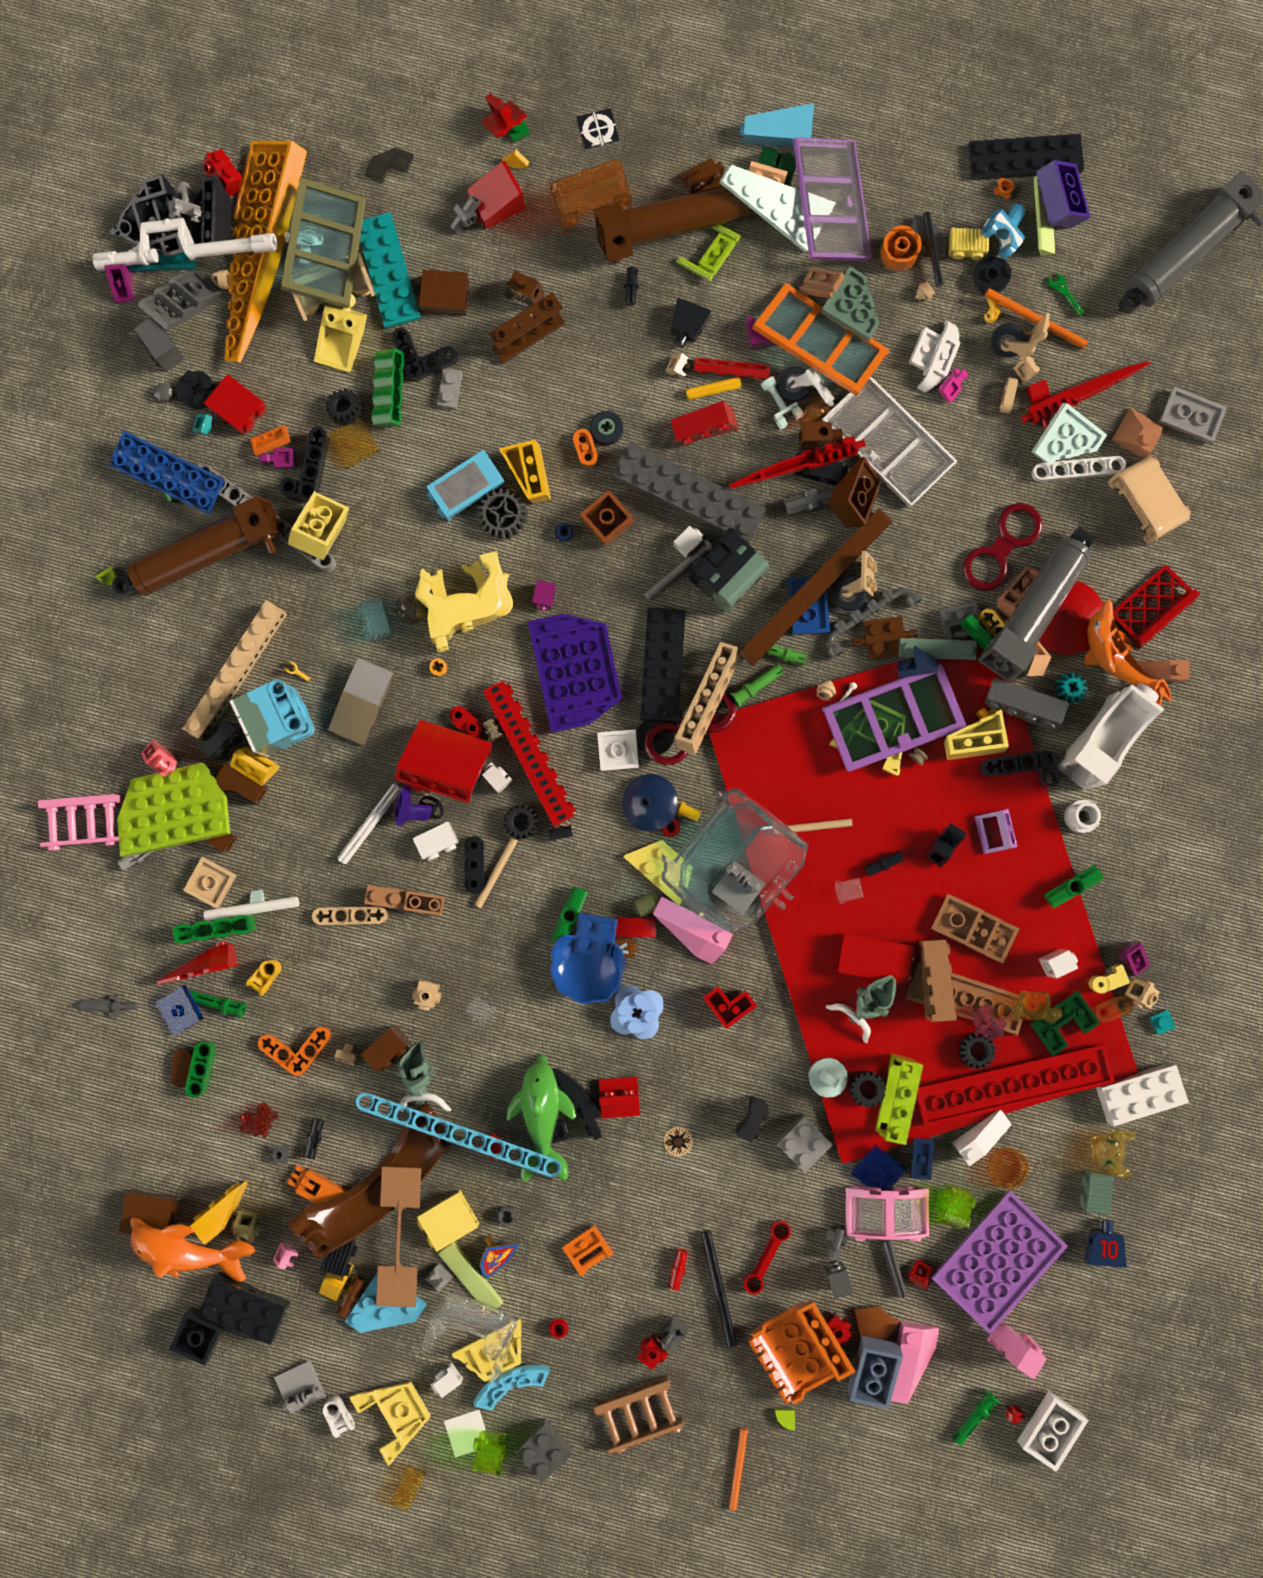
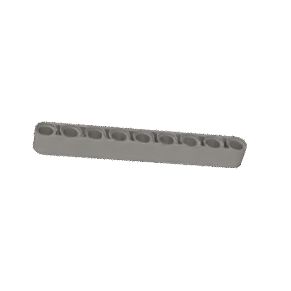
(229, 489)

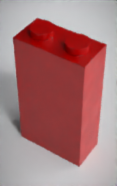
(875, 958)

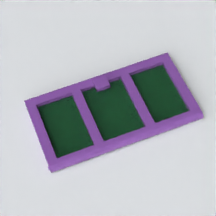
(893, 718)

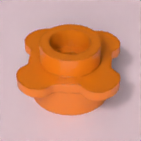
(1008, 184)

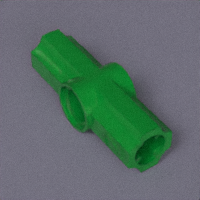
(1083, 880)
(575, 903)

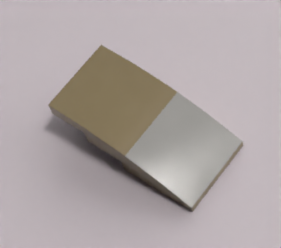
(361, 701)

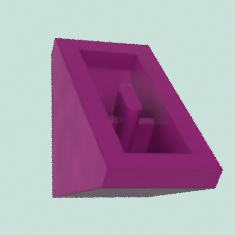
(120, 282)
(755, 339)
(1134, 957)

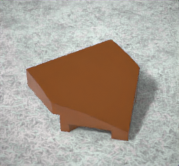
(875, 1322)

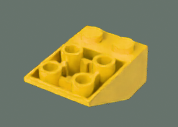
(219, 1216)

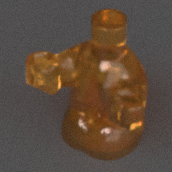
(815, 410)

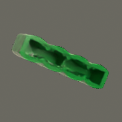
(388, 385)
(217, 928)

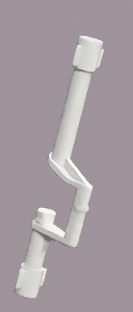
(144, 255)

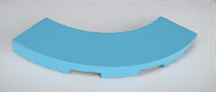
(516, 1377)

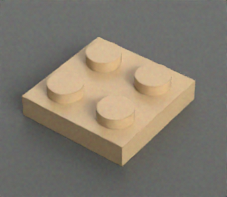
(210, 882)

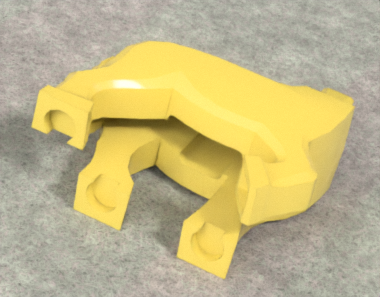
(464, 610)

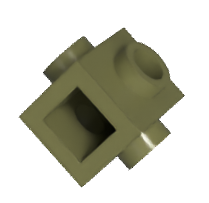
(246, 1226)

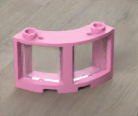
(887, 1214)

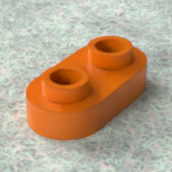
(585, 448)

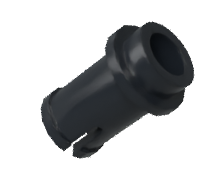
(560, 832)

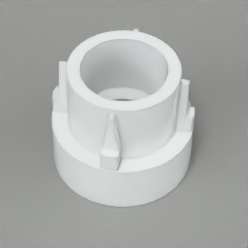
(1092, 816)

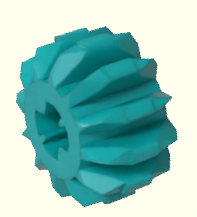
(1064, 688)

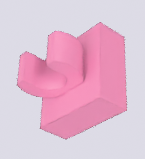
(283, 1256)

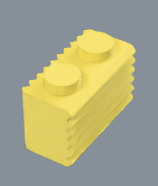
(967, 243)

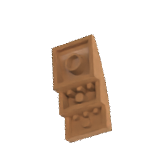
(975, 928)

